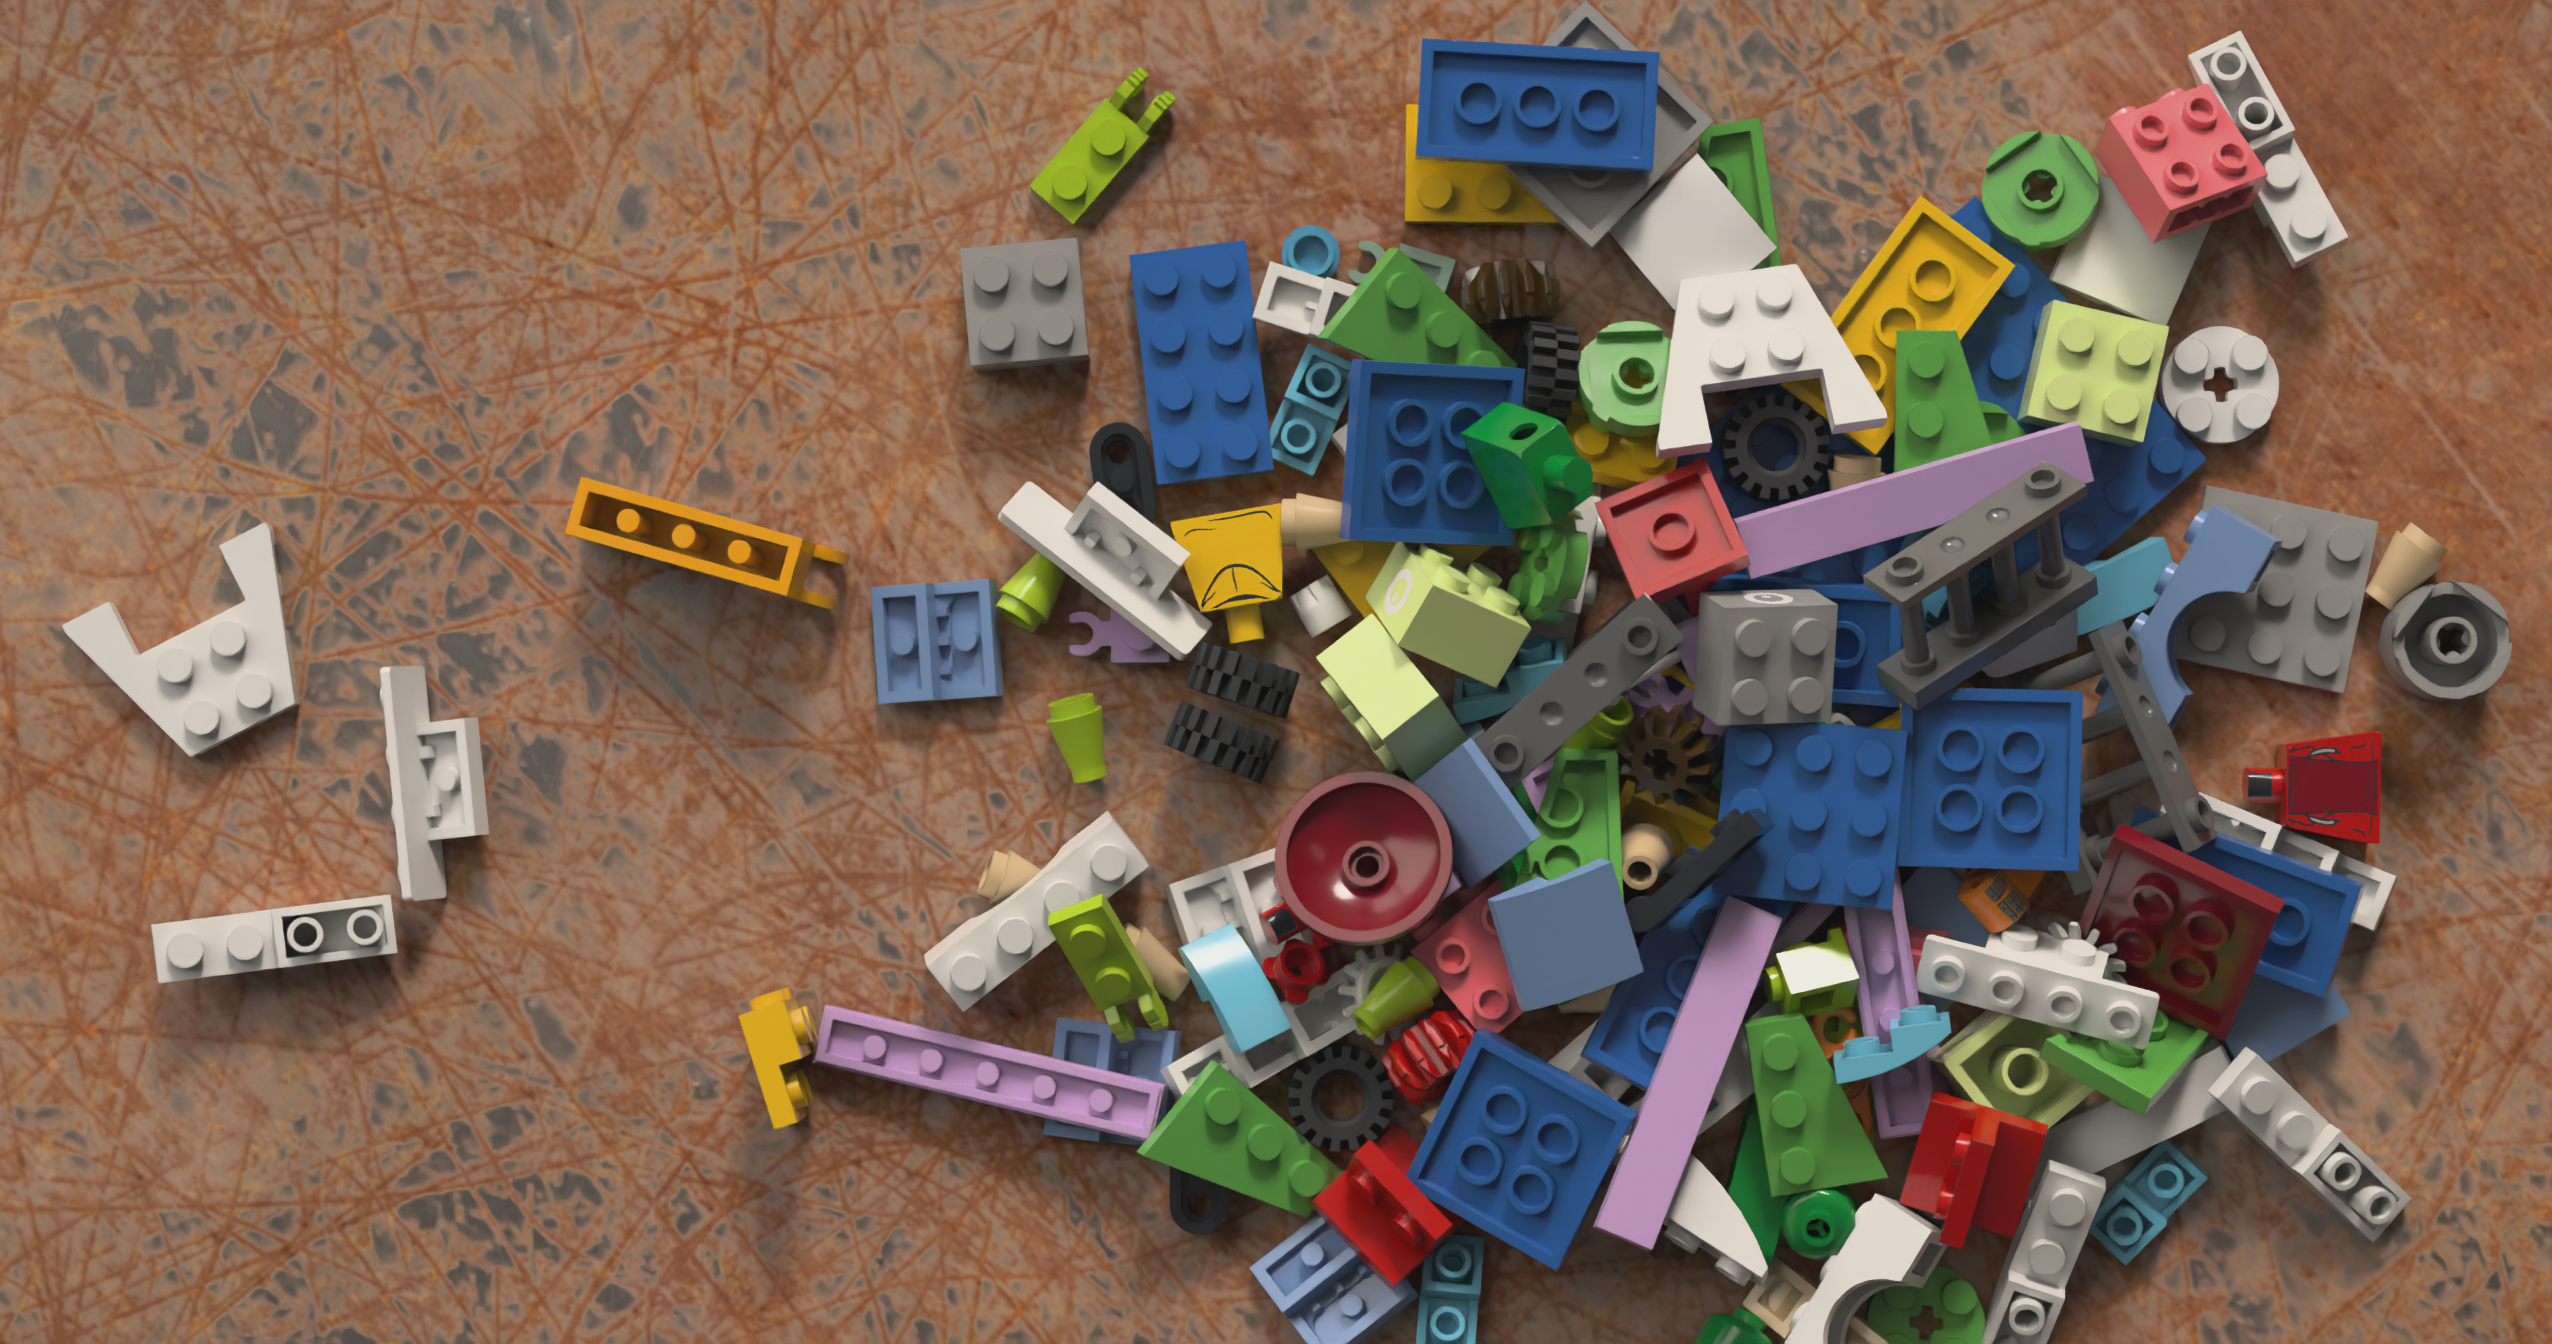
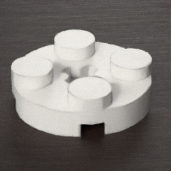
(2243, 360)

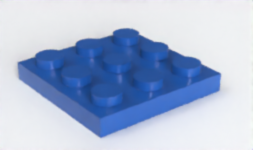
(1406, 456)
(1993, 780)
(1832, 808)
(1520, 1148)

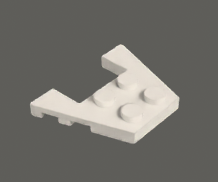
(1751, 334)
(216, 674)

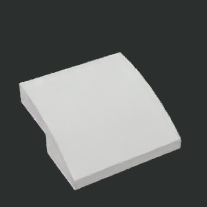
(1690, 230)
(2121, 265)
(1226, 896)

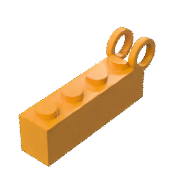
(698, 540)

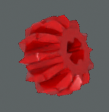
(1428, 1055)

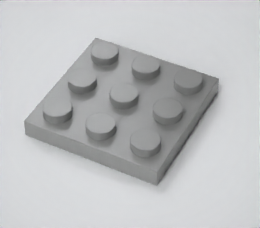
(1596, 200)
(2305, 607)

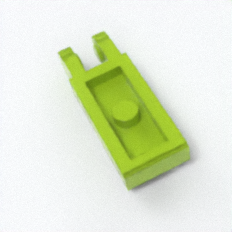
(1099, 151)
(1107, 964)

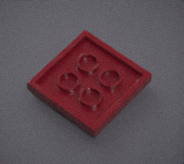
(2180, 928)

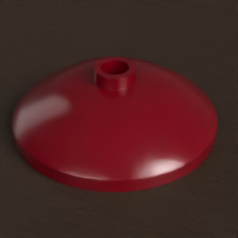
(1355, 823)

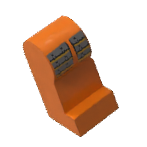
(1998, 895)

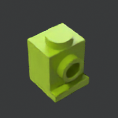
(1812, 977)

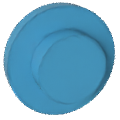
(1311, 251)

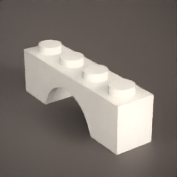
(1017, 929)
(1883, 1251)

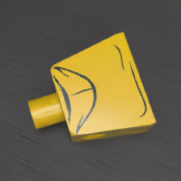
(1234, 565)

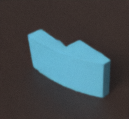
(1310, 410)
(2124, 584)
(1531, 666)
(1236, 988)
(1911, 1037)
(2145, 1199)
(1451, 1292)

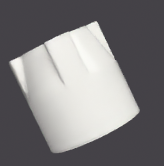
(1320, 606)

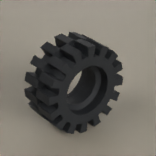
(1550, 365)
(1810, 440)
(1242, 679)
(1221, 742)
(1348, 1133)

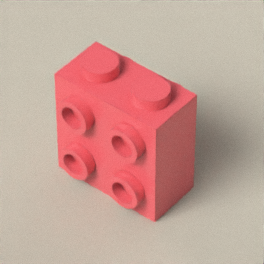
(2180, 162)
(1469, 959)

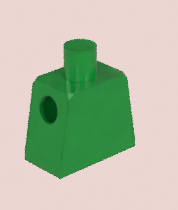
(1528, 465)

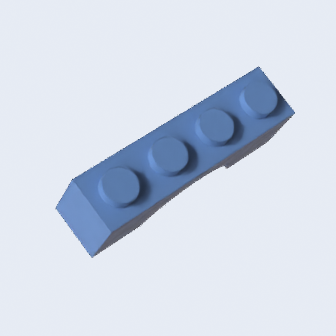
(2222, 556)

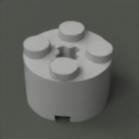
(2478, 637)

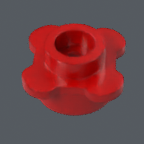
(1305, 959)

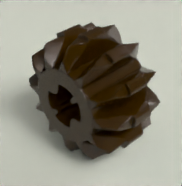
(1510, 293)
(1669, 754)

